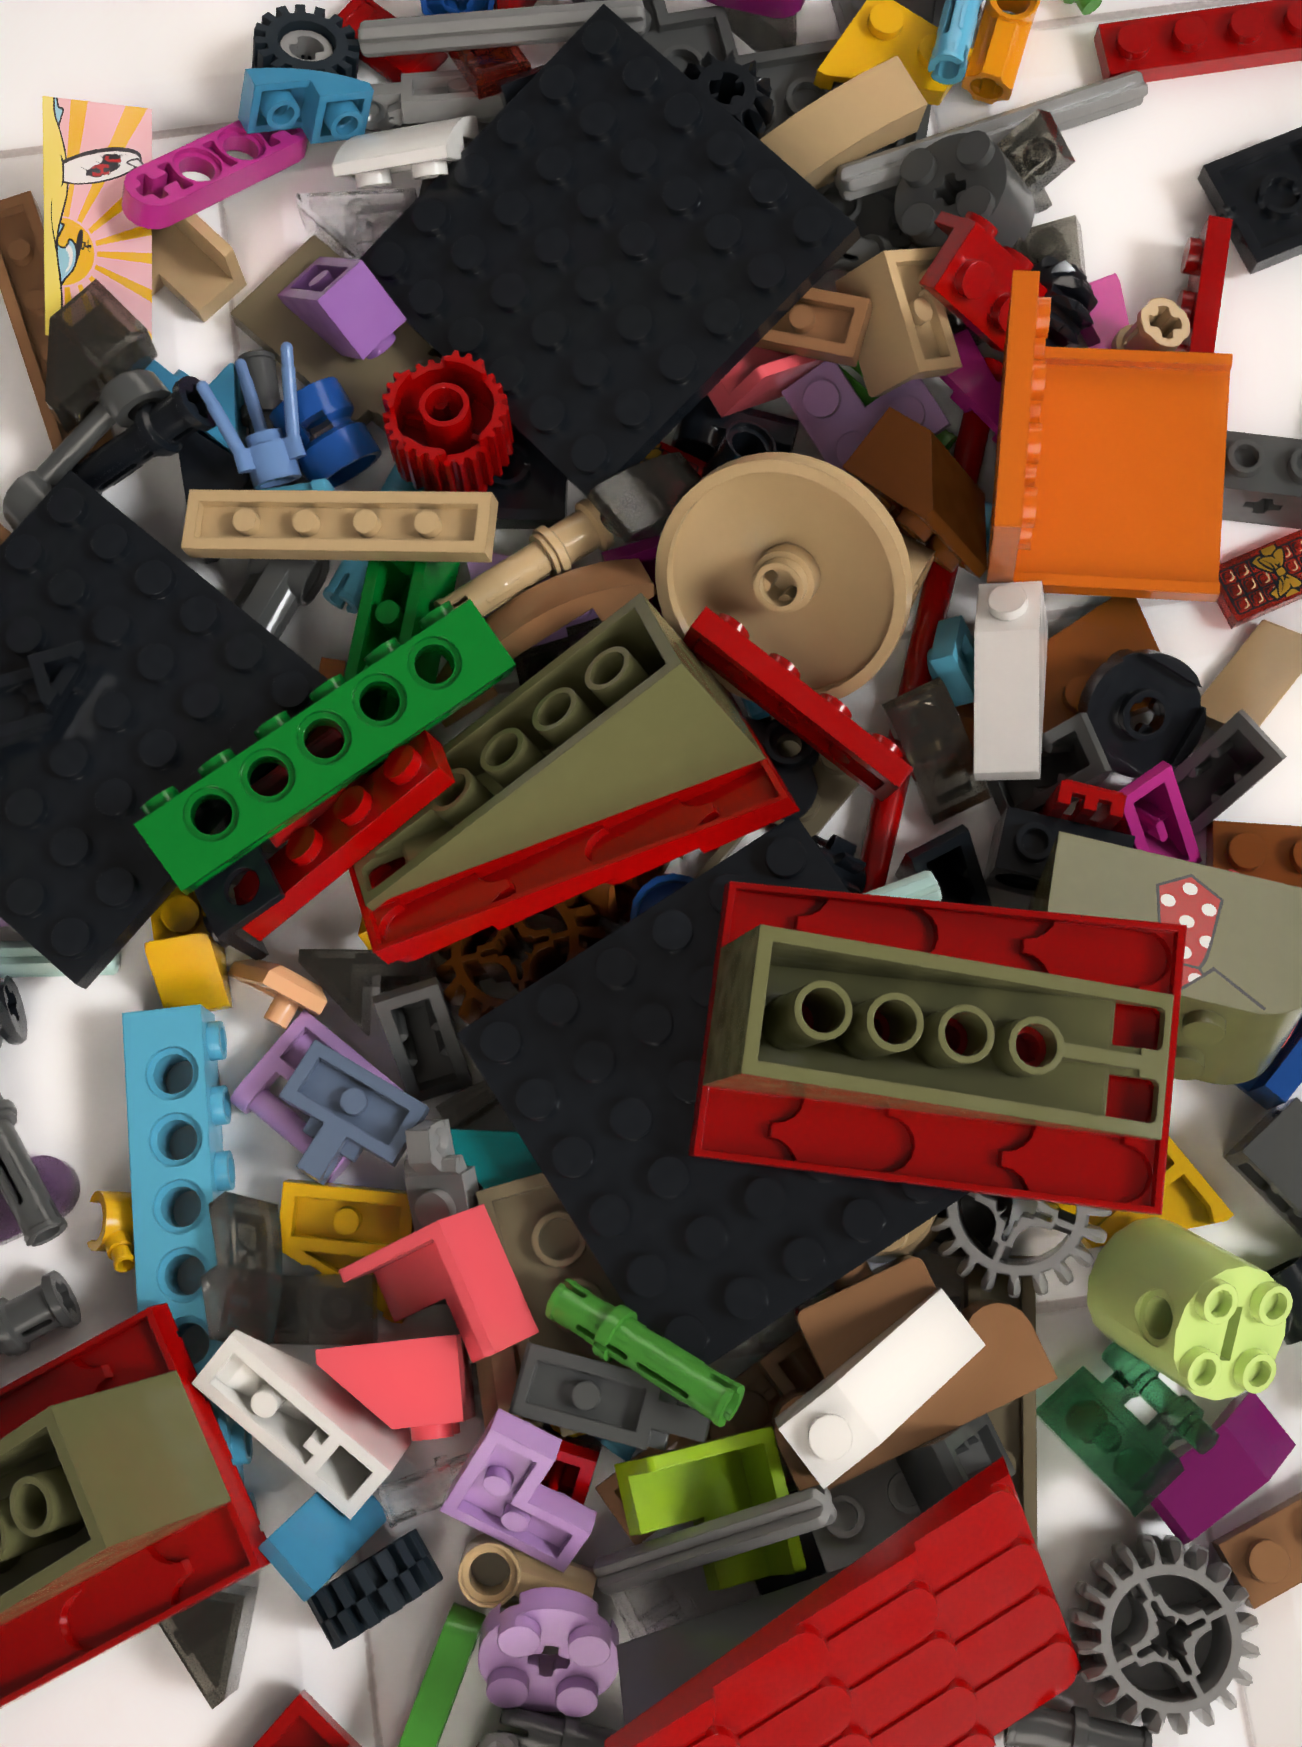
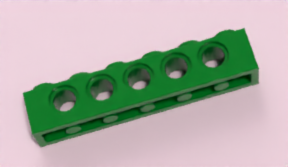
(476, 665)

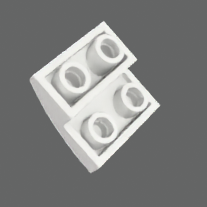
(417, 148)

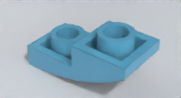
(319, 102)
(319, 1542)

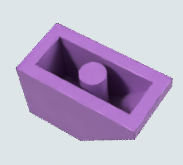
(344, 306)

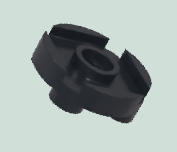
(1174, 701)

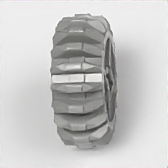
(997, 1258)
(1191, 1621)

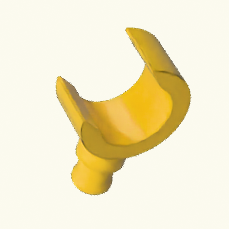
(116, 1230)

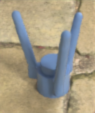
(268, 455)

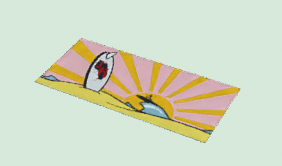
(85, 230)

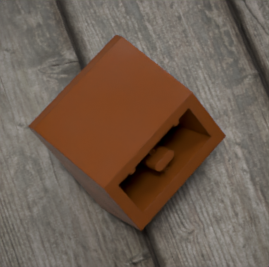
(924, 491)

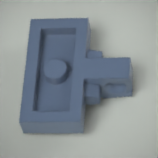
(348, 1112)

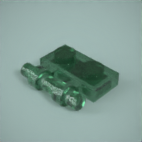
(1112, 1441)

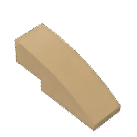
(849, 122)

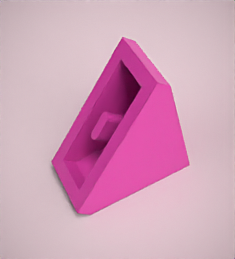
(1158, 815)

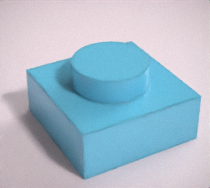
(953, 659)

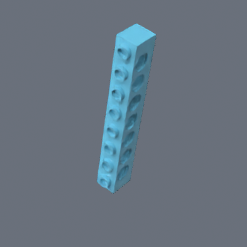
(152, 1046)

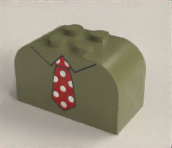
(1239, 946)

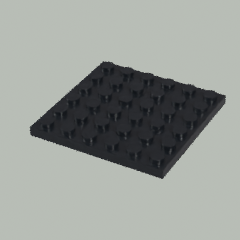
(608, 250)
(161, 692)
(604, 1095)

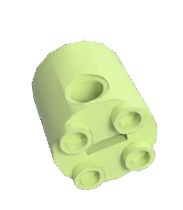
(1189, 1308)

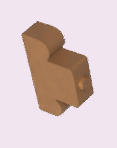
(873, 1300)

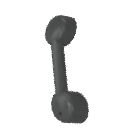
(118, 405)

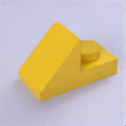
(185, 957)

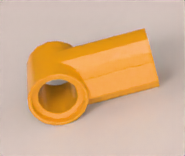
(999, 49)

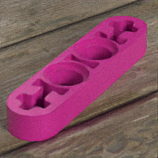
(207, 155)

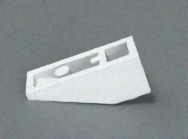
(1009, 680)
(878, 1388)
(304, 1419)

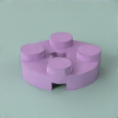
(560, 1682)

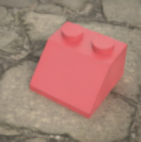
(408, 1382)

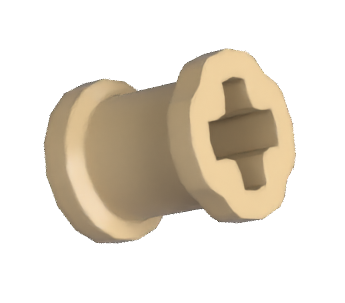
(1158, 328)

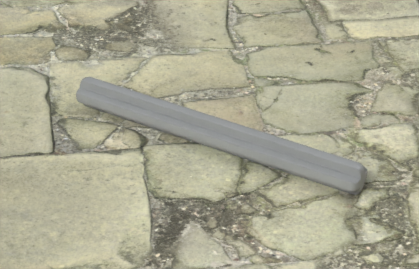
(1067, 109)

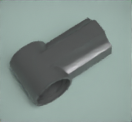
(278, 589)

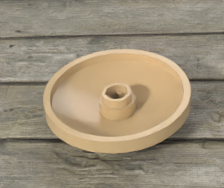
(795, 560)

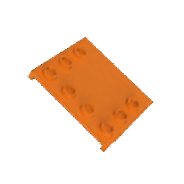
(1106, 464)

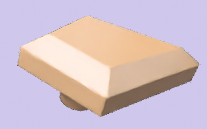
(288, 989)

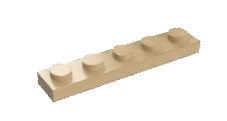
(340, 525)

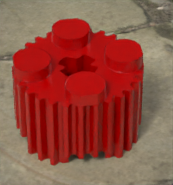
(448, 425)

